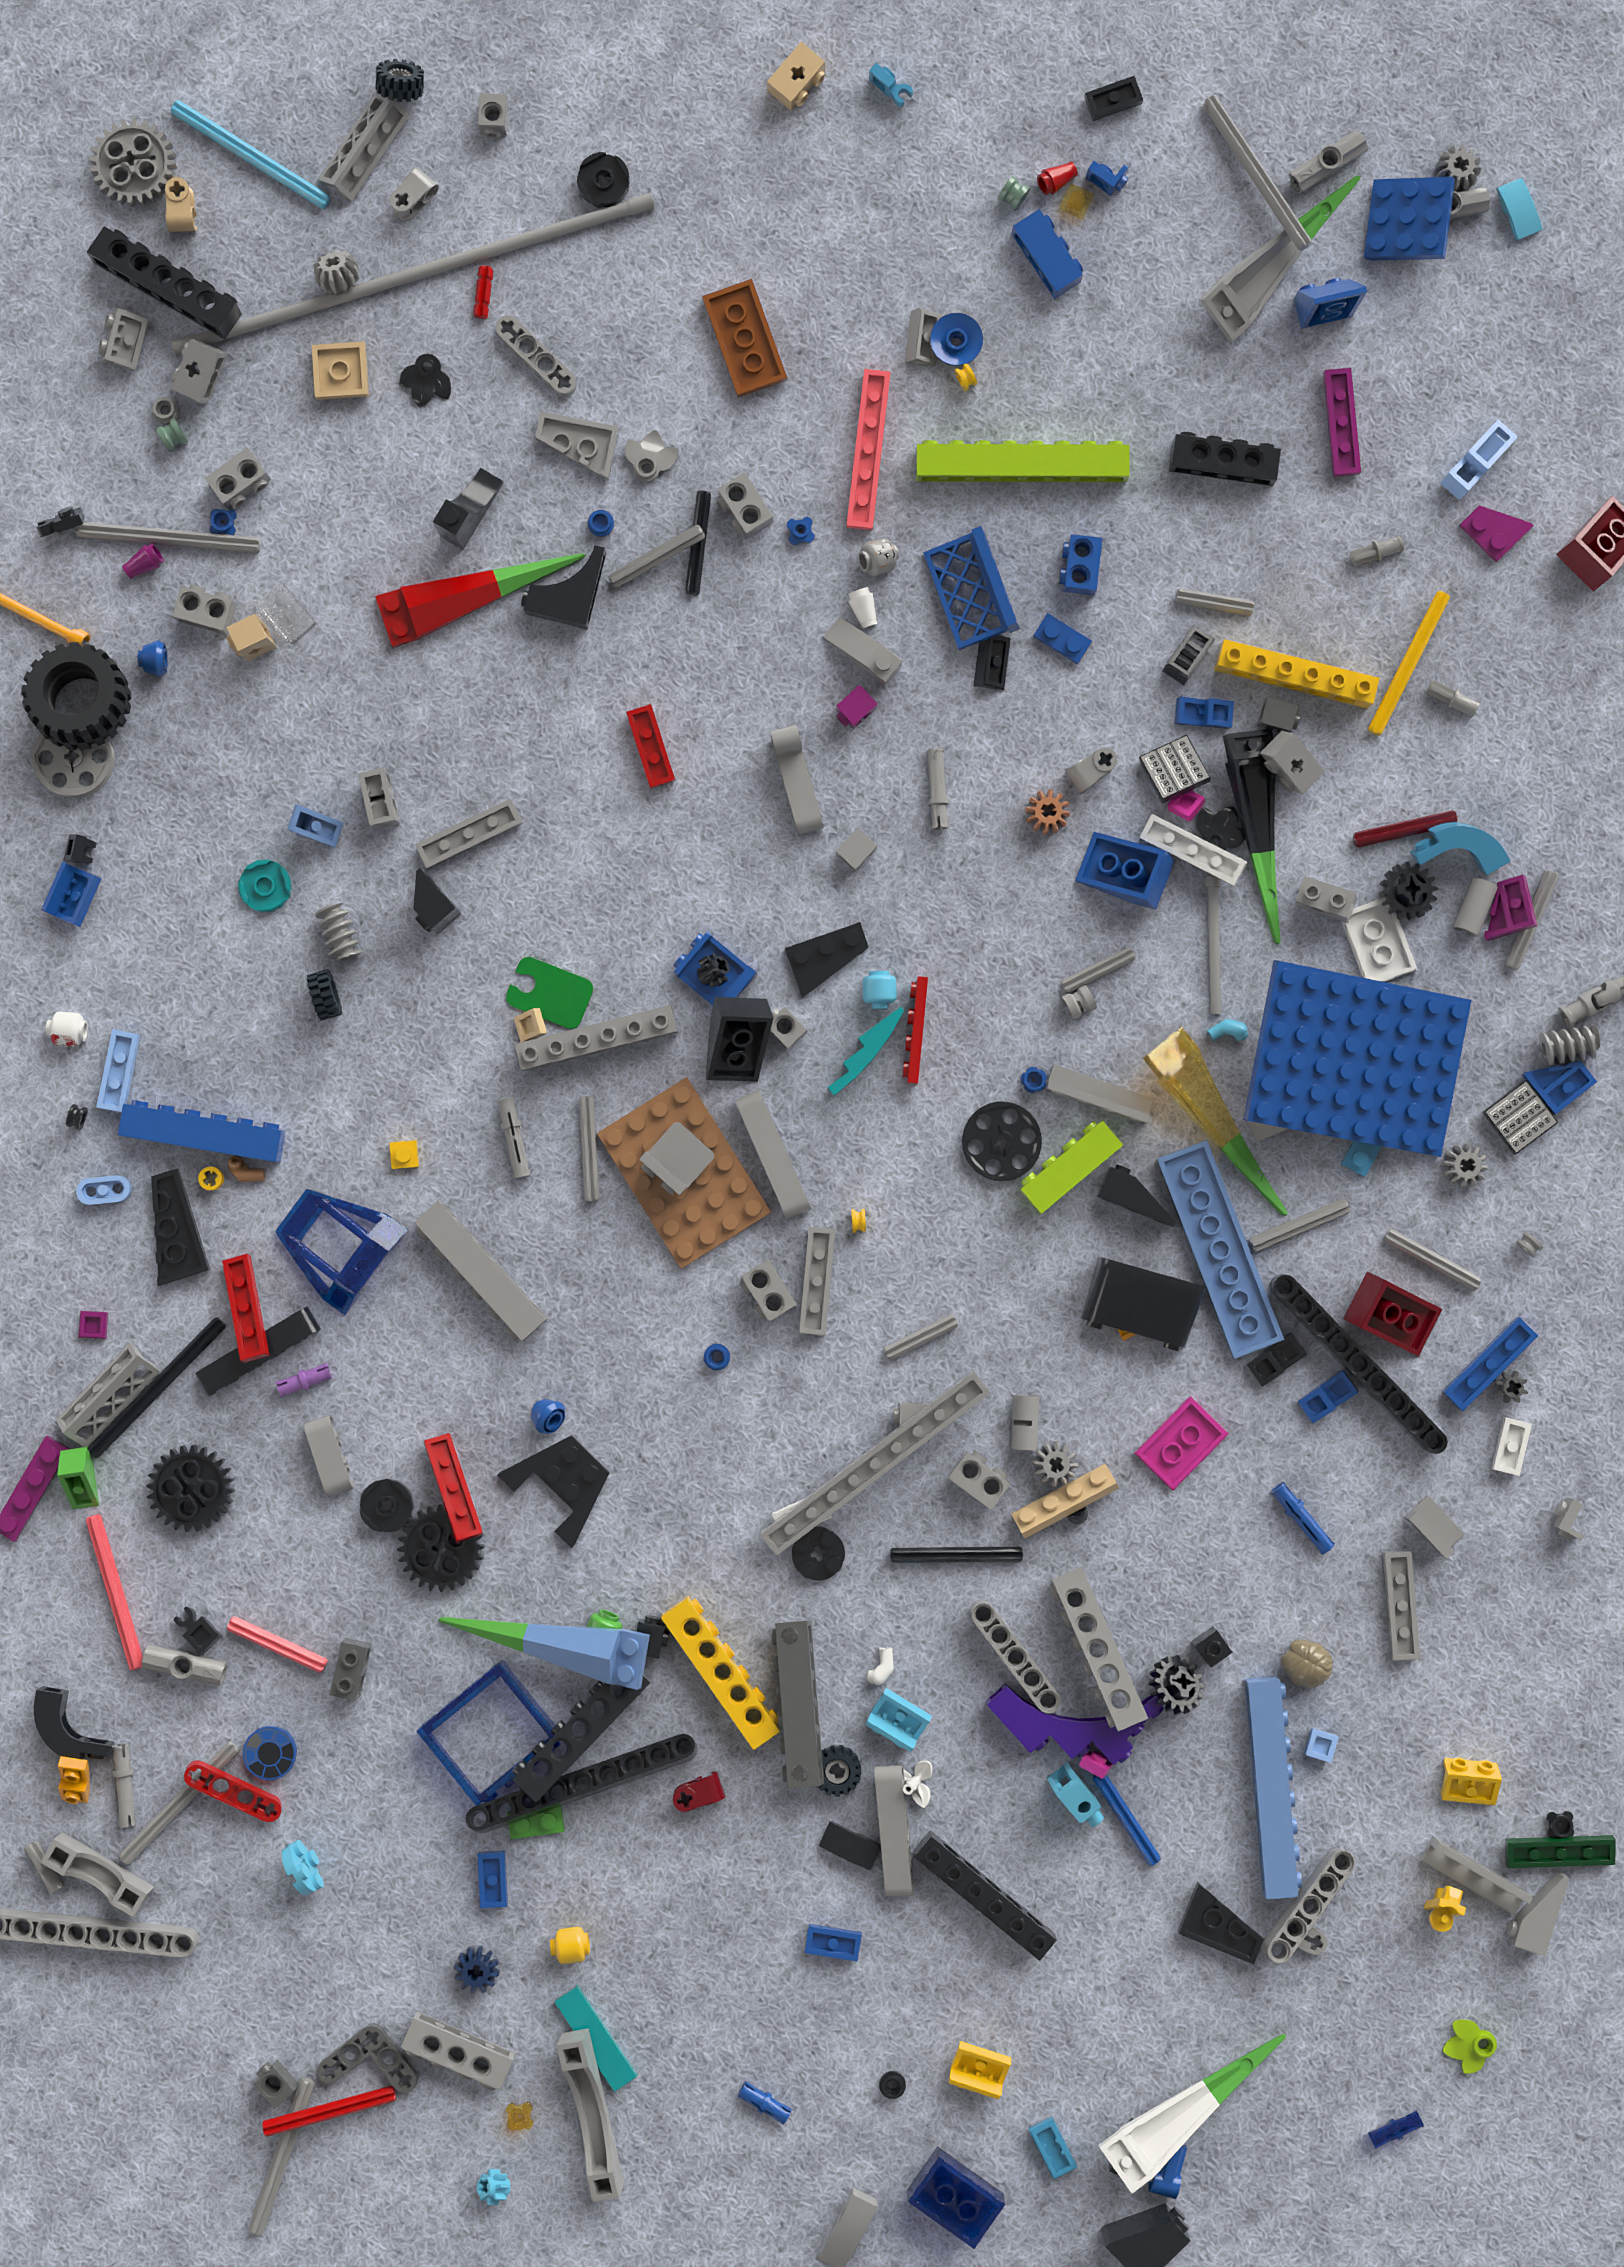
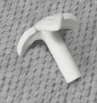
(913, 1784)

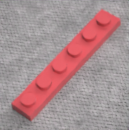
(868, 449)

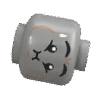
(878, 557)

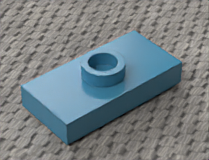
(1052, 2147)

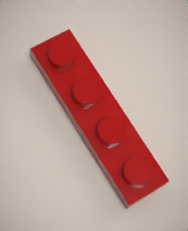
(916, 1019)
(245, 1308)
(453, 1487)

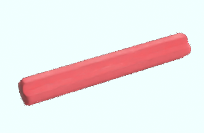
(277, 1644)

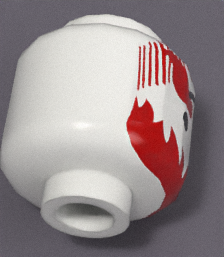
(67, 1029)

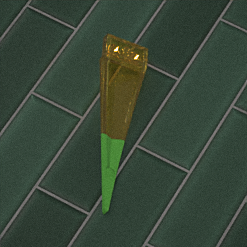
(1190, 1084)

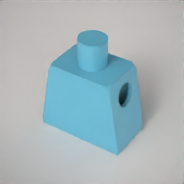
(1076, 1795)

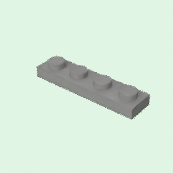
(468, 834)
(817, 1281)
(1401, 1605)

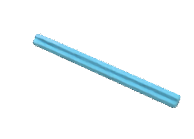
(250, 154)

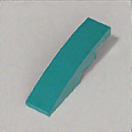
(872, 1043)

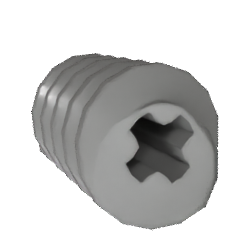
(337, 932)
(1570, 1043)

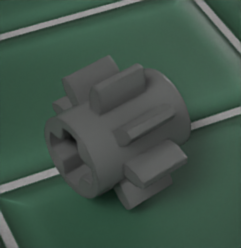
(1503, 1384)

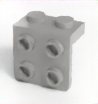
(677, 1159)

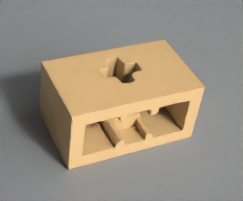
(800, 62)
(250, 637)

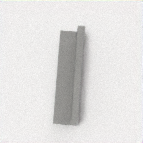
(365, 147)
(1099, 1094)
(116, 1375)
(1474, 1876)

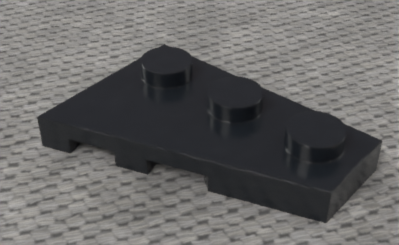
(824, 956)
(1219, 1927)

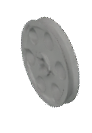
(81, 766)

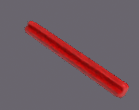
(328, 2111)

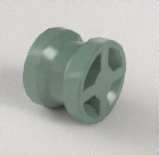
(1014, 193)
(172, 435)

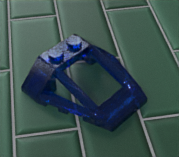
(363, 1262)

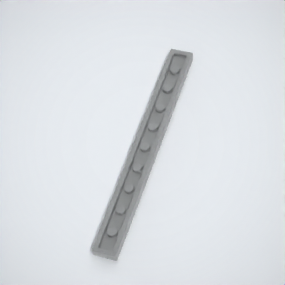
(875, 1463)

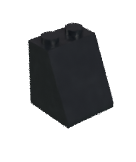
(1147, 2237)

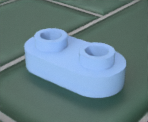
(104, 1190)

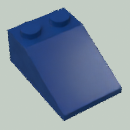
(1328, 302)
(1125, 869)

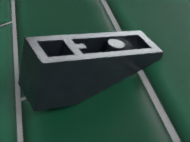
(1129, 1193)

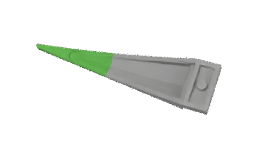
(1248, 286)

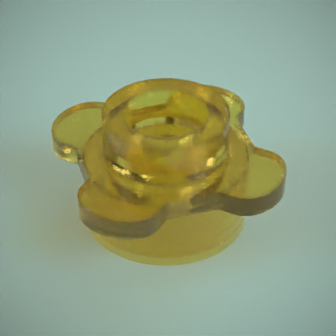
(516, 2123)

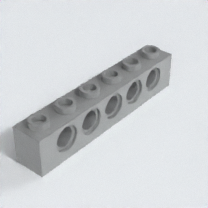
(596, 1038)
(1133, 1710)

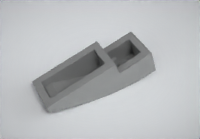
(848, 2228)

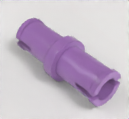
(303, 1380)

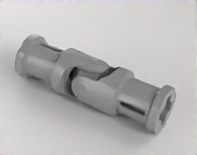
(1601, 996)

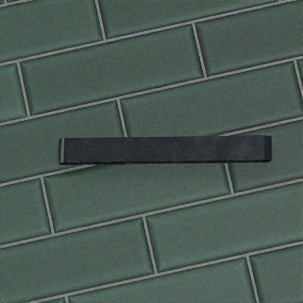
(1367, 1373)
(595, 1785)

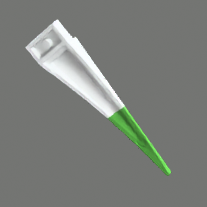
(1154, 2137)

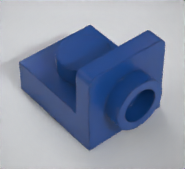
(1104, 178)

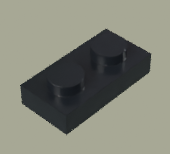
(1113, 98)

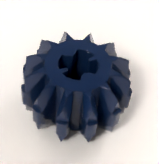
(466, 1965)

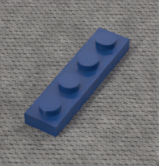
(1490, 1363)

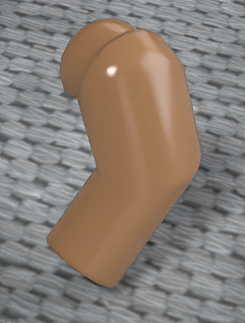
(242, 1171)

